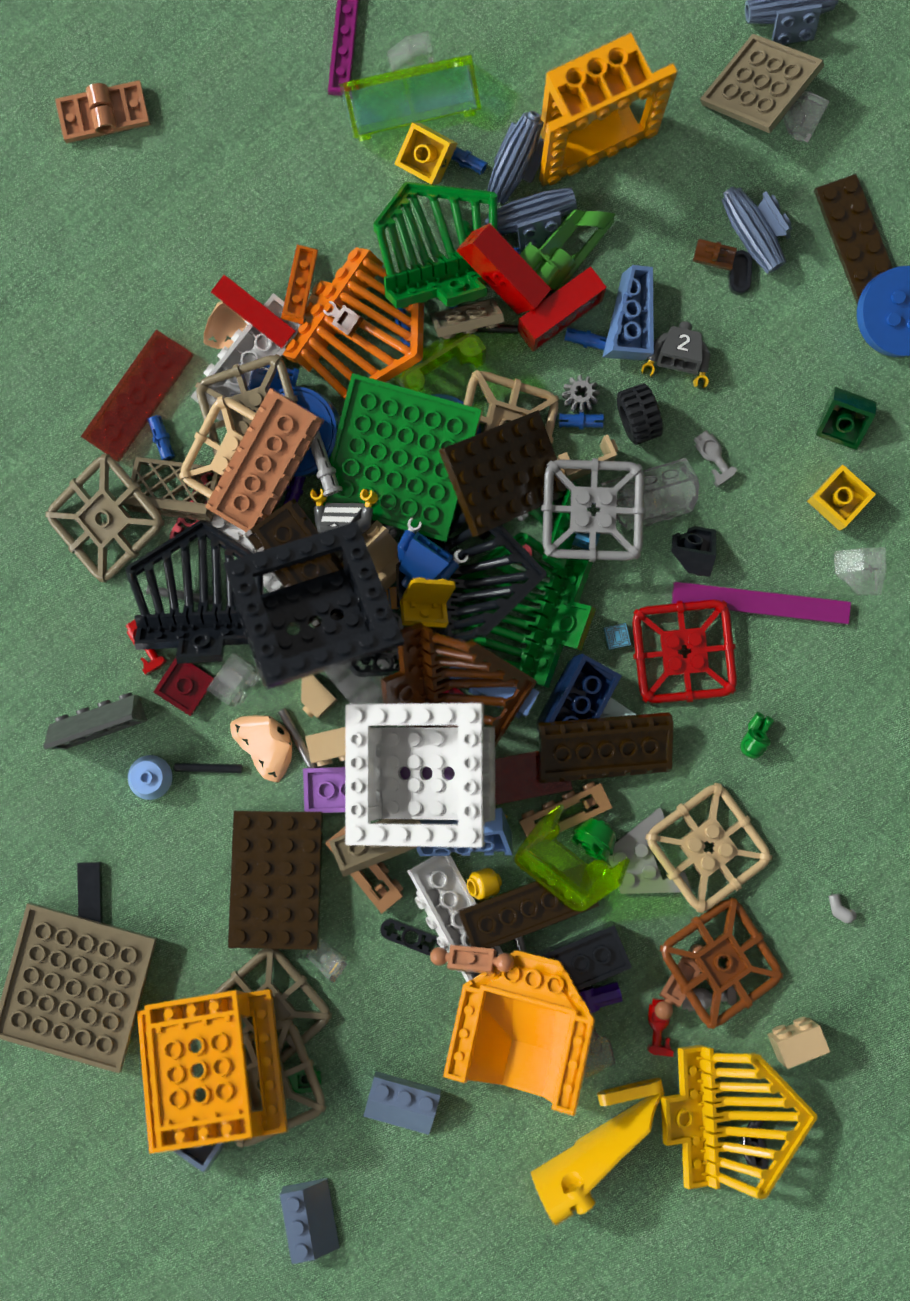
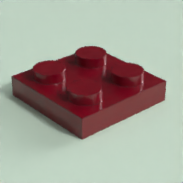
(184, 686)

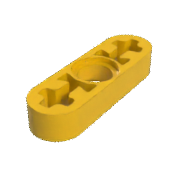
(630, 1091)

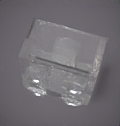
(234, 680)

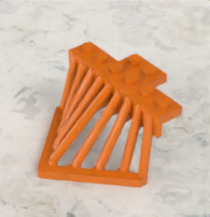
(346, 289)

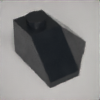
(695, 550)

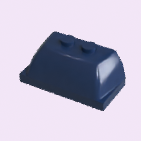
(580, 691)

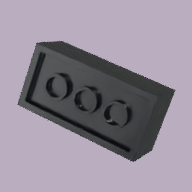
(590, 955)

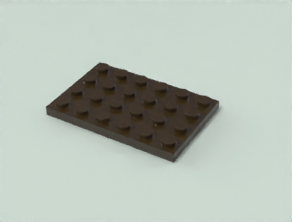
(501, 472)
(275, 880)

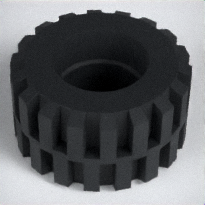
(640, 413)

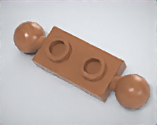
(472, 959)
(671, 989)

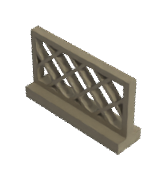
(167, 506)

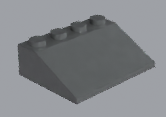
(94, 723)

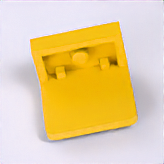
(426, 602)

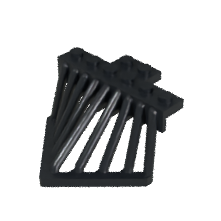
(519, 555)
(198, 634)

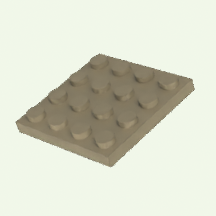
(762, 83)

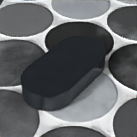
(741, 273)

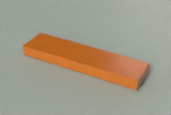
(299, 284)

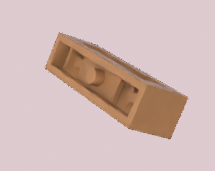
(598, 798)
(380, 870)

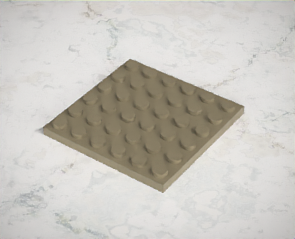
(74, 987)

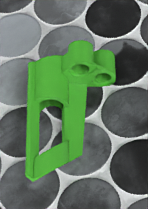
(555, 264)

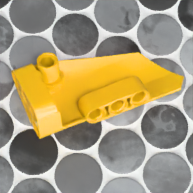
(569, 1177)

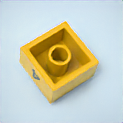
(425, 153)
(841, 497)

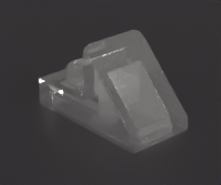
(328, 960)

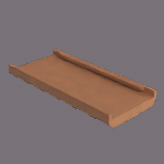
(264, 461)

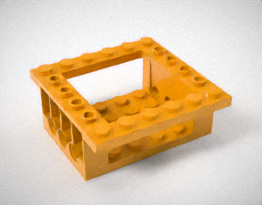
(593, 104)
(167, 1061)

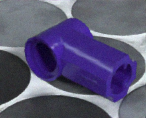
(601, 996)

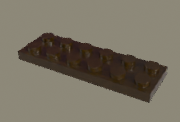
(853, 231)
(513, 915)

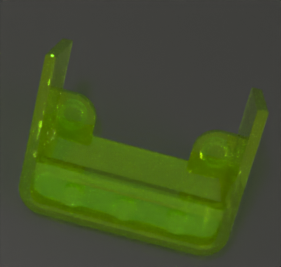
(562, 871)

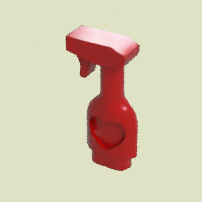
(156, 660)
(658, 1026)

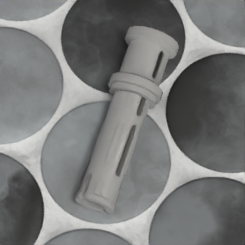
(325, 471)

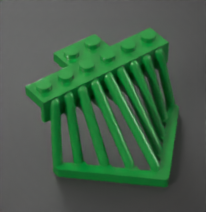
(447, 279)
(558, 621)

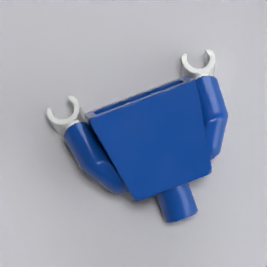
(424, 558)

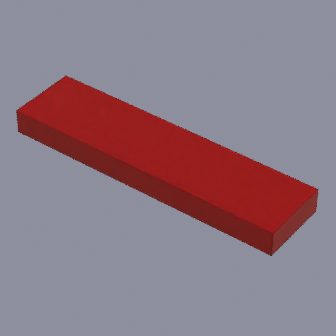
(253, 311)

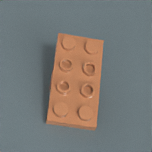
(102, 111)

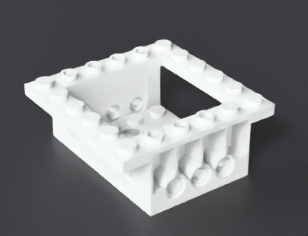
(380, 792)

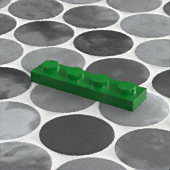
(560, 526)

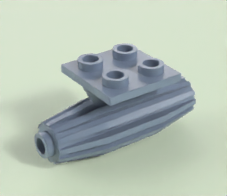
(792, 18)
(518, 156)
(535, 216)
(758, 226)

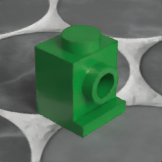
(299, 1085)

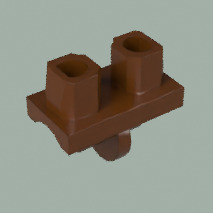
(714, 254)

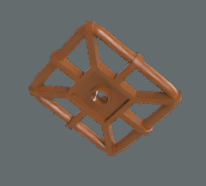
(708, 957)

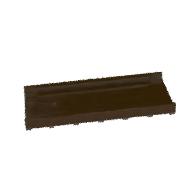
(285, 526)
(605, 747)

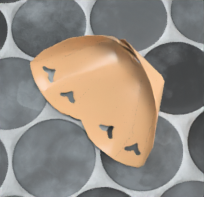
(222, 323)
(264, 744)

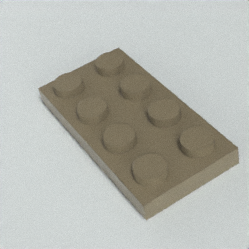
(358, 857)

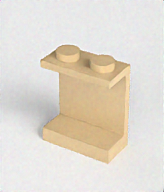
(609, 451)
(383, 552)

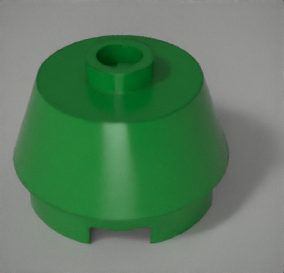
(595, 838)

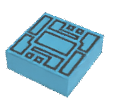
(617, 636)

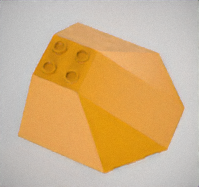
(523, 1031)

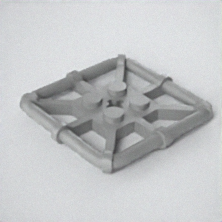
(604, 499)

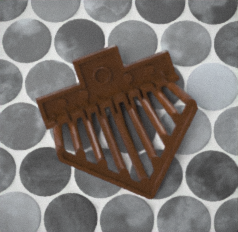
(424, 681)

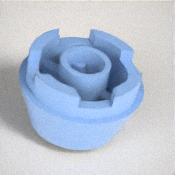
(149, 777)

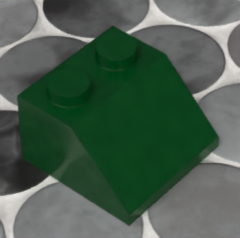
(846, 418)

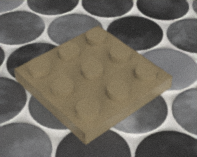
(466, 318)

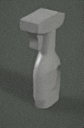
(712, 451)
(706, 998)

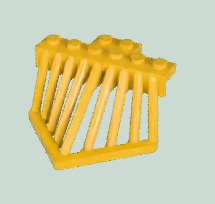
(693, 1119)

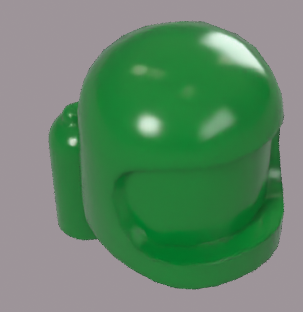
(755, 740)

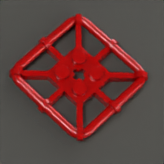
(694, 640)

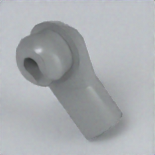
(839, 911)

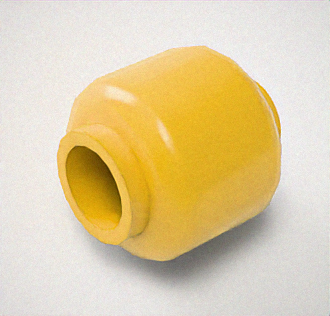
(484, 883)

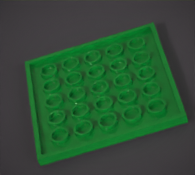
(392, 446)

